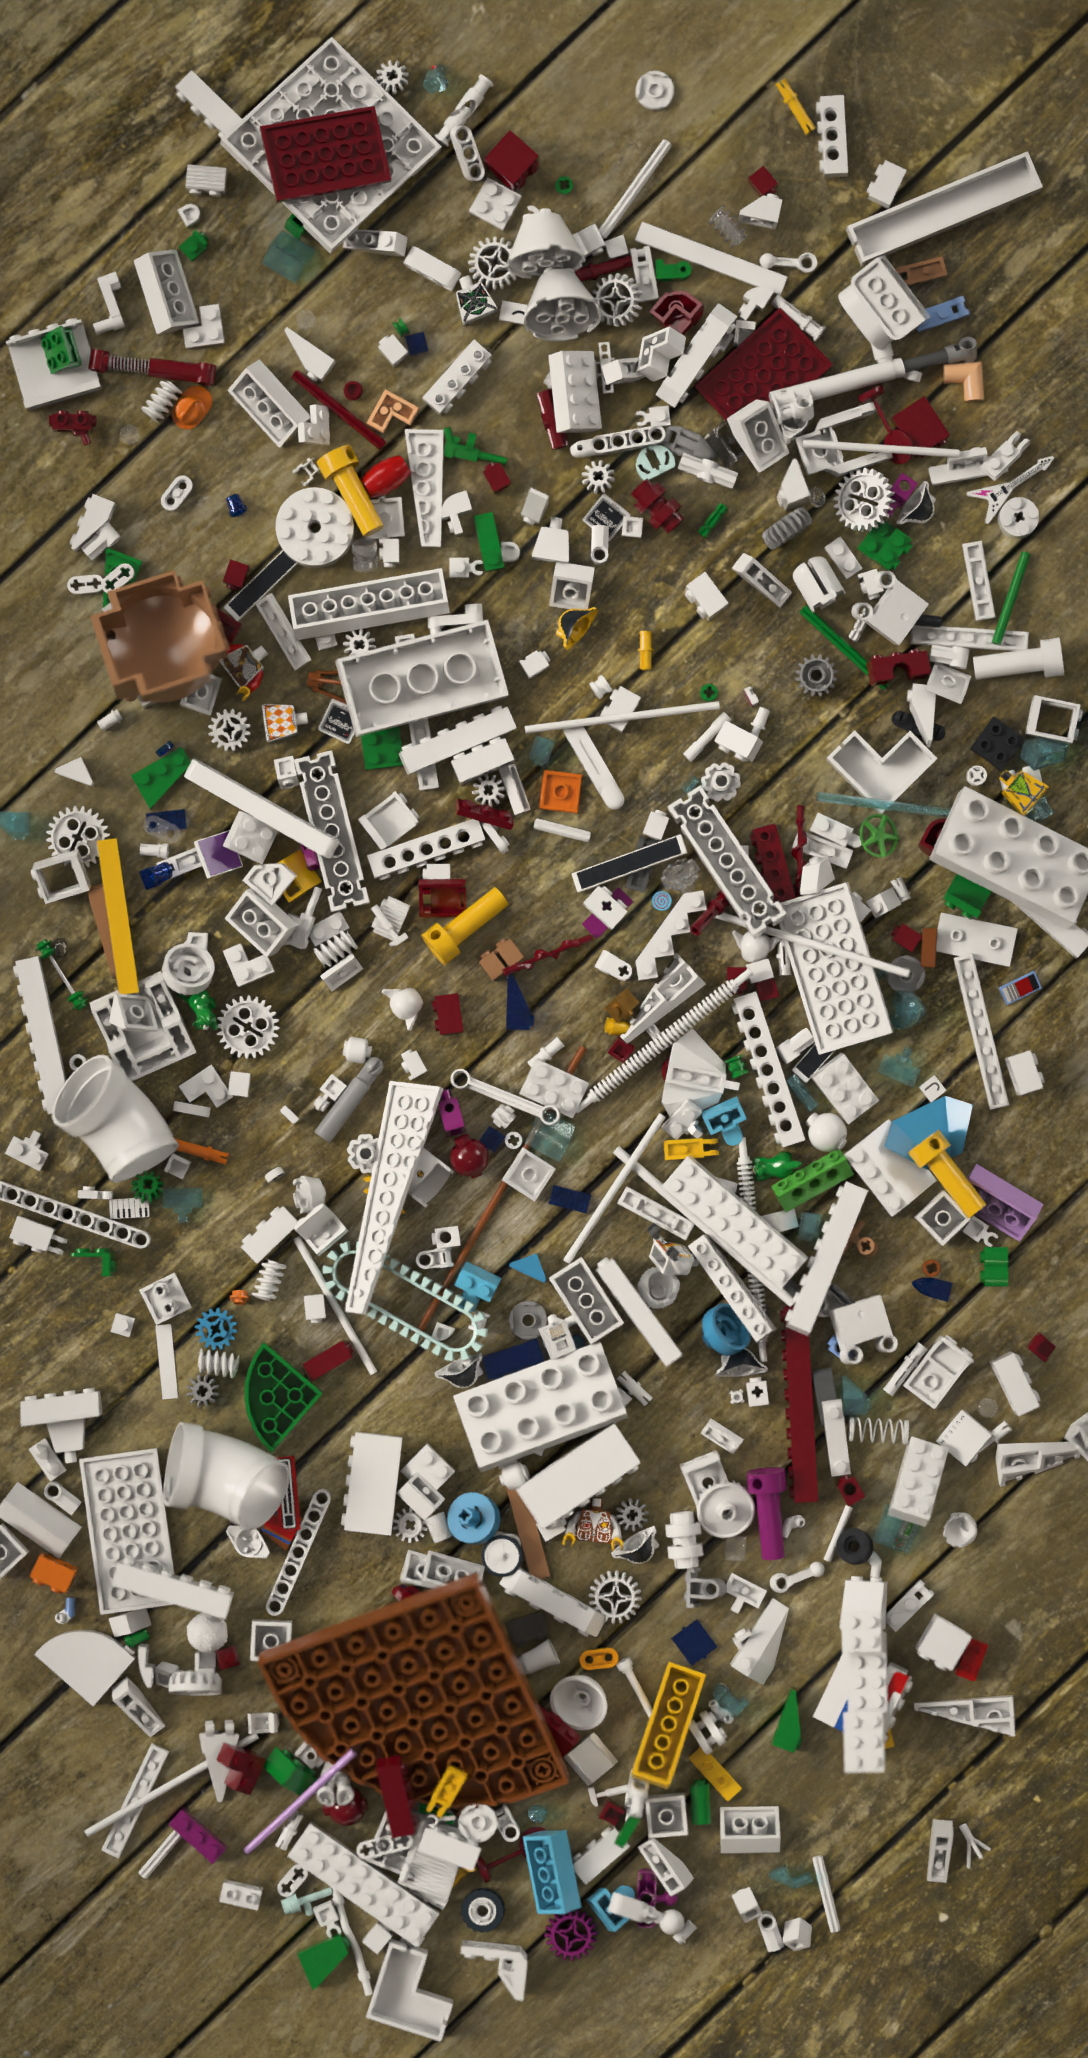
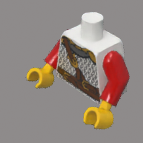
(244, 667)

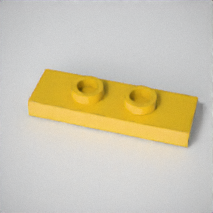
(715, 1773)

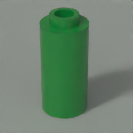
(700, 1802)

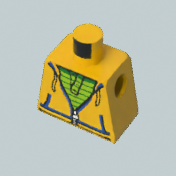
(1022, 790)

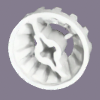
(195, 1683)

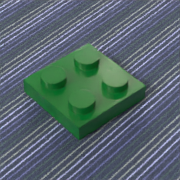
(382, 749)

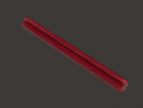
(338, 409)

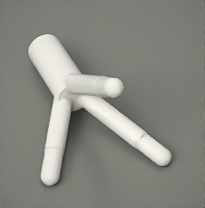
(971, 1841)

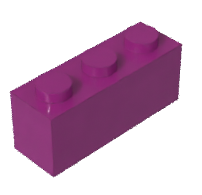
(197, 1835)

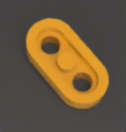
(599, 1660)

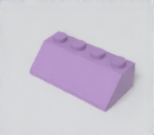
(1006, 1205)

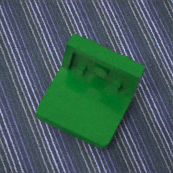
(966, 897)
(109, 1265)

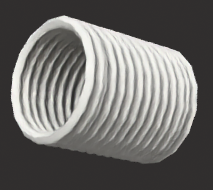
(438, 1527)

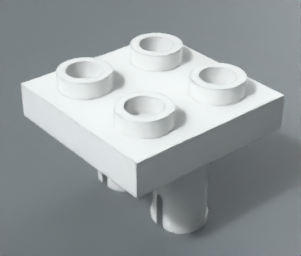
(165, 1298)

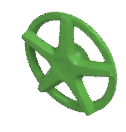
(878, 835)

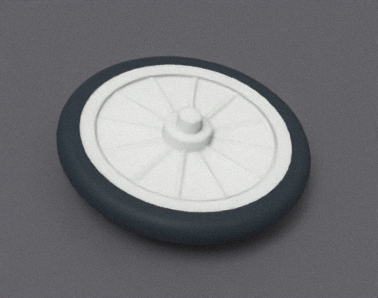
(502, 1556)

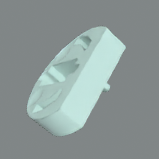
(660, 454)

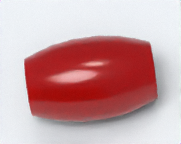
(385, 476)

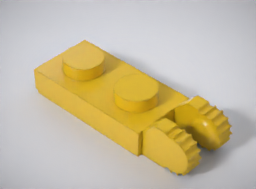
(682, 1148)
(446, 1790)

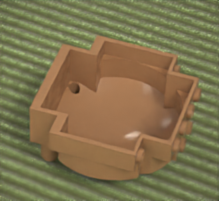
(160, 638)

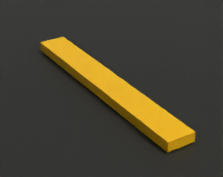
(117, 916)

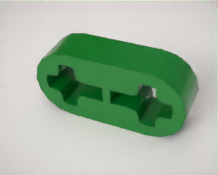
(626, 1831)

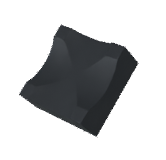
(997, 743)

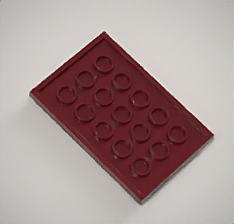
(325, 154)
(766, 361)

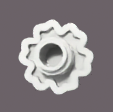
(720, 782)
(363, 1153)

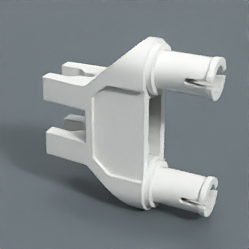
(635, 1796)

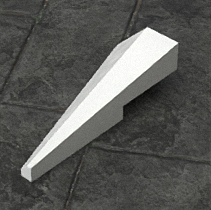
(991, 1713)

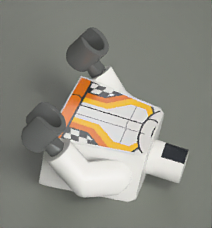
(670, 1257)

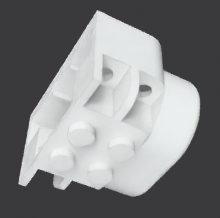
(882, 304)

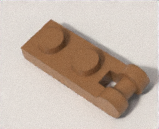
(923, 271)

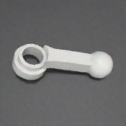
(768, 261)
(816, 1569)

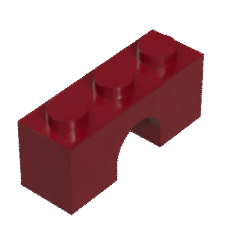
(914, 663)

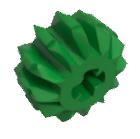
(154, 1182)

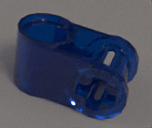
(156, 875)

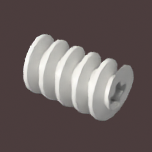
(161, 400)
(335, 948)
(269, 1280)
(218, 1364)

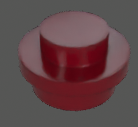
(353, 390)

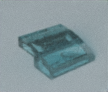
(550, 1139)

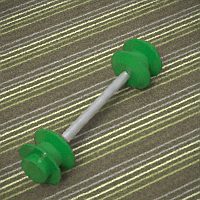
(76, 997)

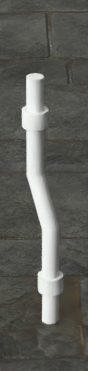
(363, 1974)

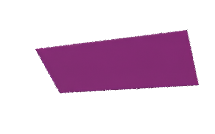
(597, 927)

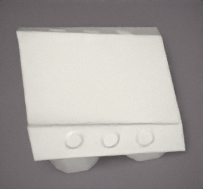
(590, 1758)

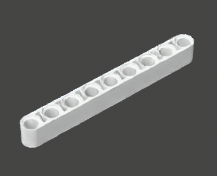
(261, 808)
(58, 1210)

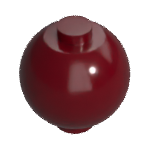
(469, 1156)
(349, 1813)

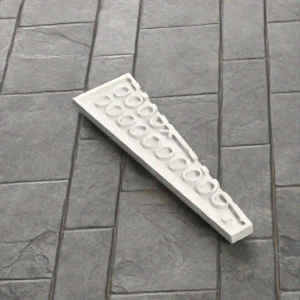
(400, 1143)

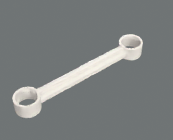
(505, 1097)

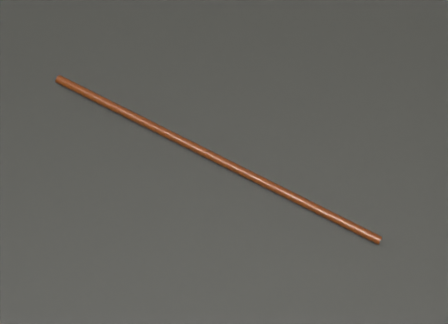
(483, 1220)

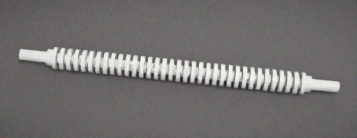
(732, 985)
(744, 1160)

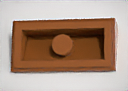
(928, 951)

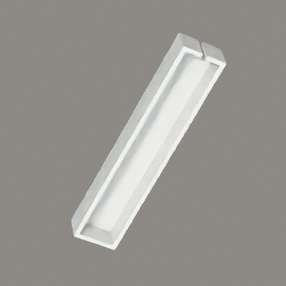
(944, 208)

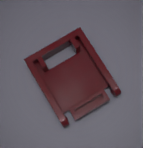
(447, 897)

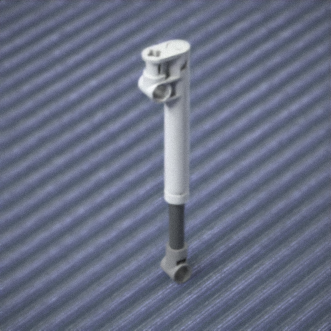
(798, 399)

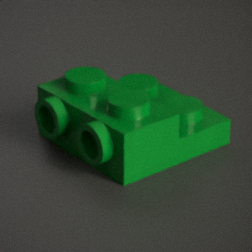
(885, 545)

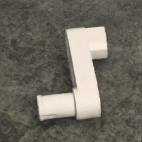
(109, 284)
(472, 615)

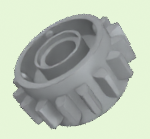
(811, 685)

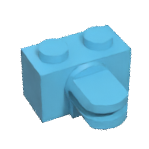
(725, 1118)
(476, 1284)
(600, 1902)

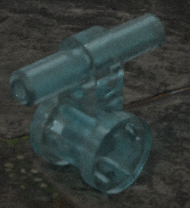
(1040, 810)

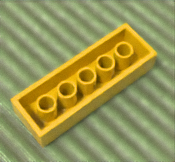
(668, 1725)

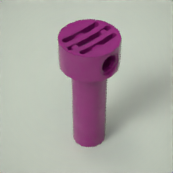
(766, 1485)

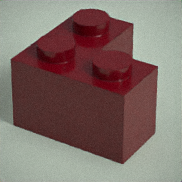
(243, 1767)

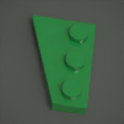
(159, 776)

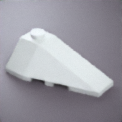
(759, 1651)

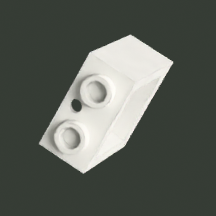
(1033, 717)
(79, 869)

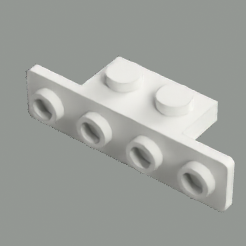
(960, 468)

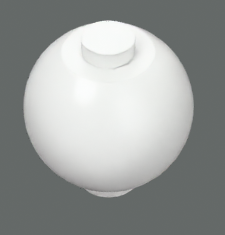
(826, 1131)

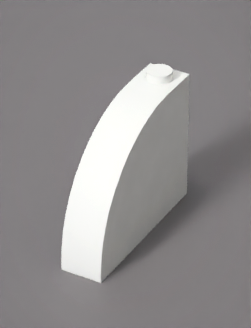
(86, 1661)

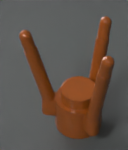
(316, 680)

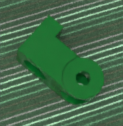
(672, 272)

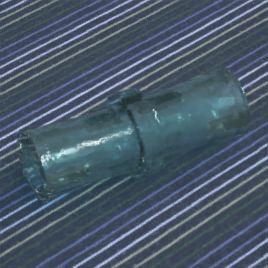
(802, 1092)

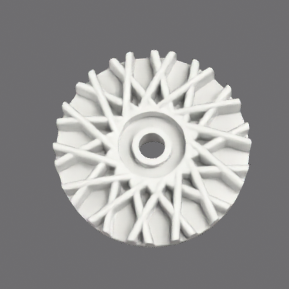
(724, 1497)

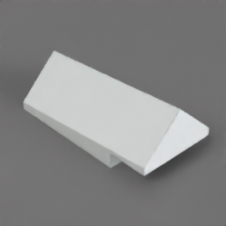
(38, 1520)
(436, 1569)

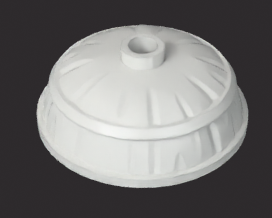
(575, 1709)

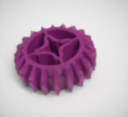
(579, 1935)

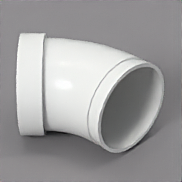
(113, 1119)
(223, 1476)

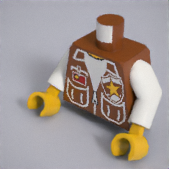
(594, 1526)

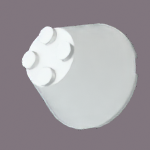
(543, 244)
(561, 307)

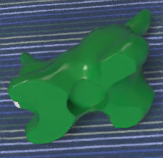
(202, 1005)
(778, 1166)

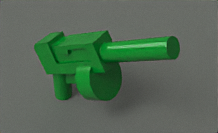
(467, 451)

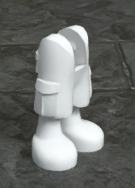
(344, 1793)

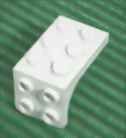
(938, 1371)

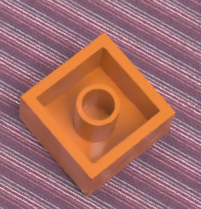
(54, 1573)

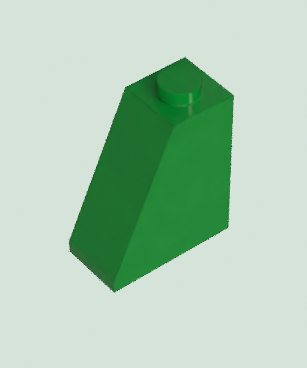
(322, 1957)

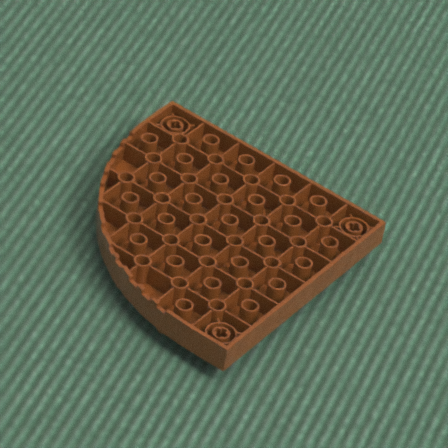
(421, 1684)

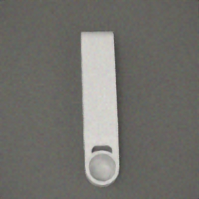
(589, 450)
(595, 767)

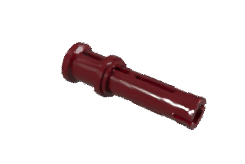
(593, 271)
(714, 909)

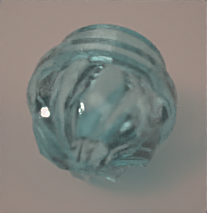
(537, 1813)

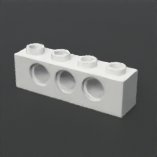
(833, 105)

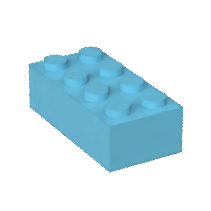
(552, 1872)

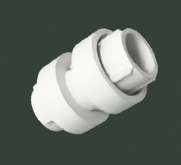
(683, 1533)

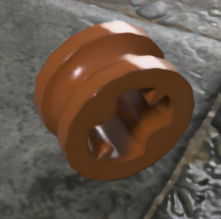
(929, 1262)

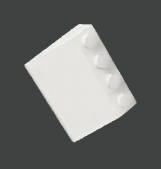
(886, 1174)

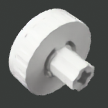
(188, 978)

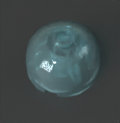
(907, 1009)

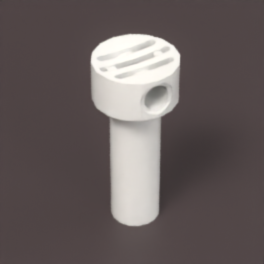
(1046, 659)

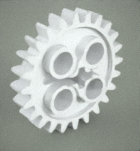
(870, 482)
(61, 829)
(257, 1012)

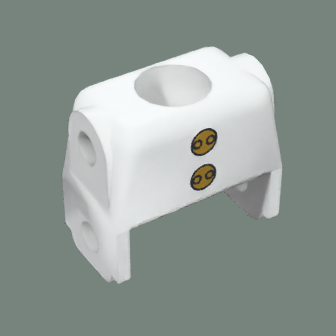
(428, 1178)

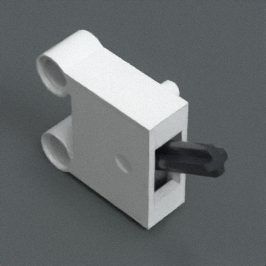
(896, 610)
(858, 1323)

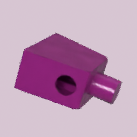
(453, 1120)

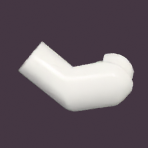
(791, 1523)
(875, 1562)

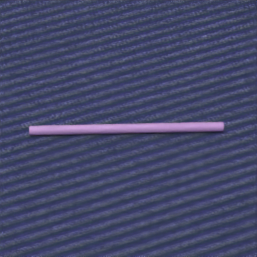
(300, 1801)

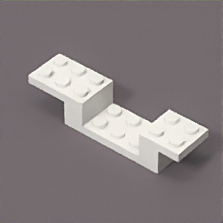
(866, 1691)

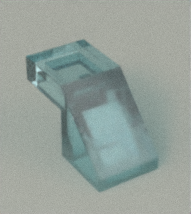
(782, 1875)

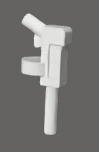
(305, 923)

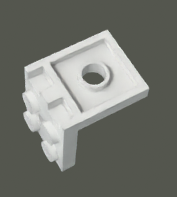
(700, 1468)

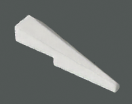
(674, 988)
(1023, 1458)

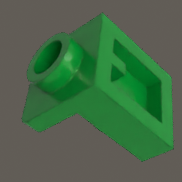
(194, 245)

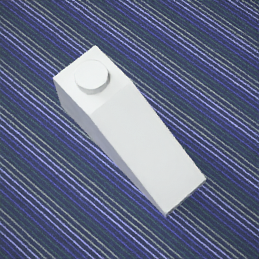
(313, 359)
(534, 507)
(761, 579)
(922, 709)
(136, 1706)
(940, 1850)
(666, 1866)

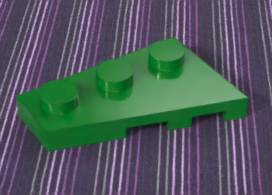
(113, 560)

